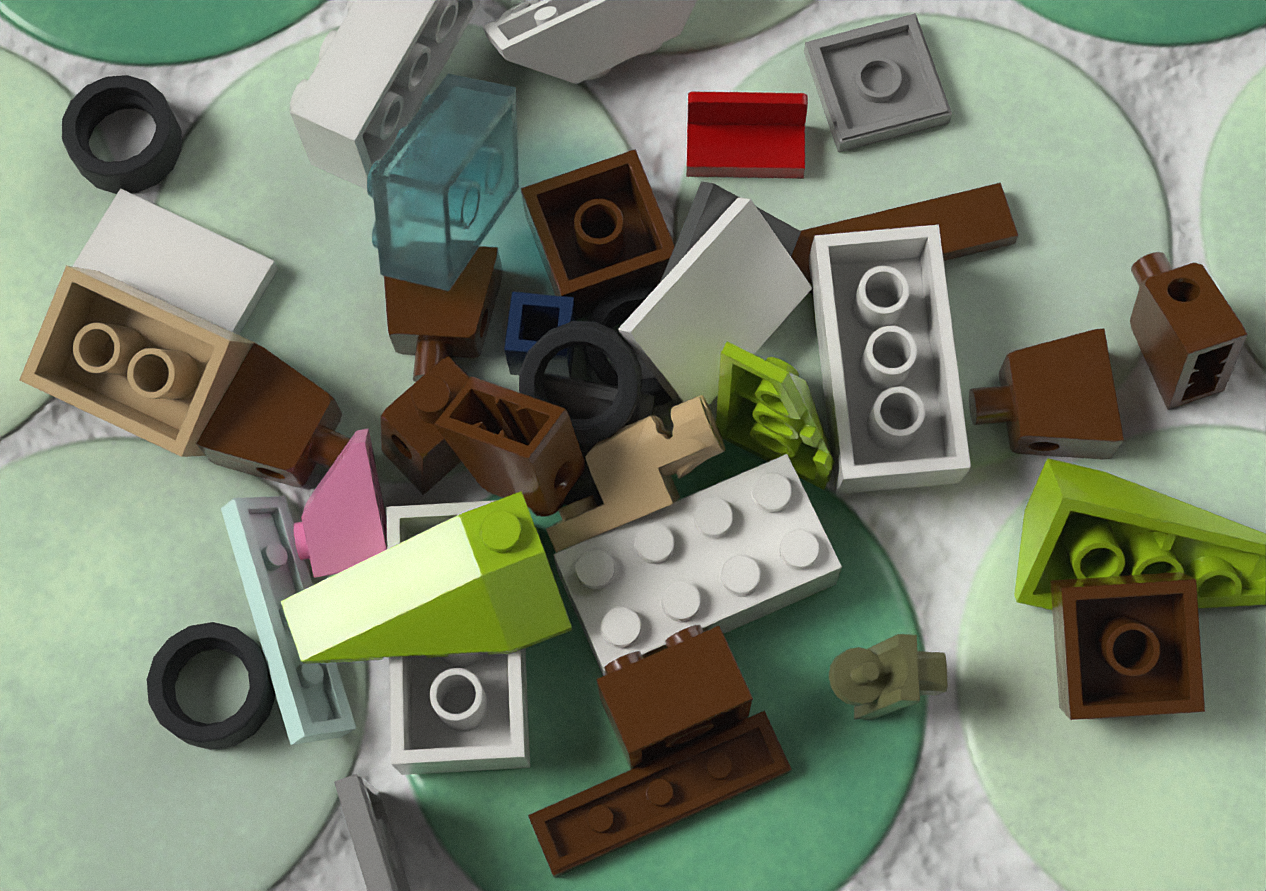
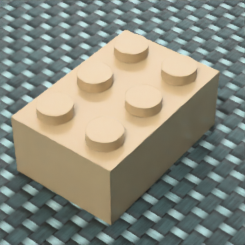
(133, 359)

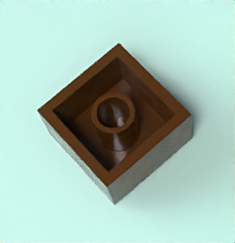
(598, 230)
(1127, 645)
(673, 694)

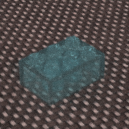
(445, 181)

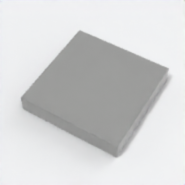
(877, 82)
(371, 835)

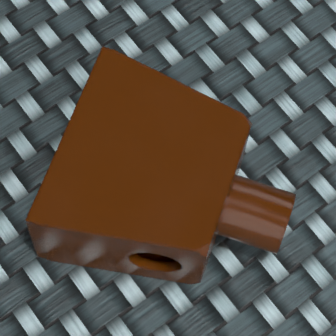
(444, 322)
(1184, 329)
(1055, 399)
(273, 423)
(411, 425)
(514, 444)

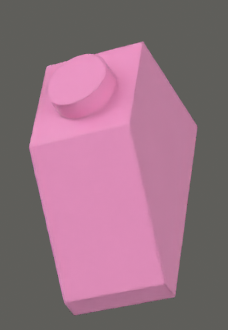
(345, 513)

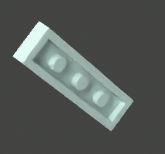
(271, 571)

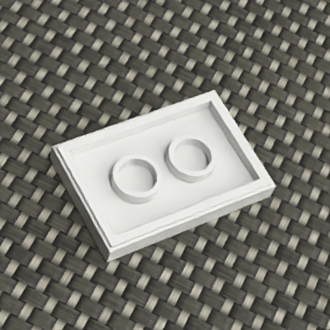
(178, 261)
(725, 289)

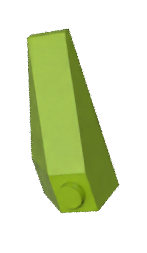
(771, 413)
(1106, 526)
(444, 592)

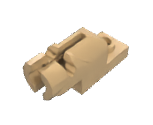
(636, 471)

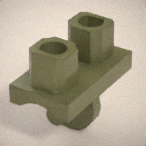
(887, 676)

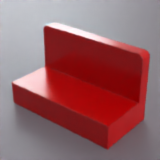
(746, 134)

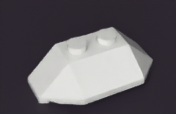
(585, 36)

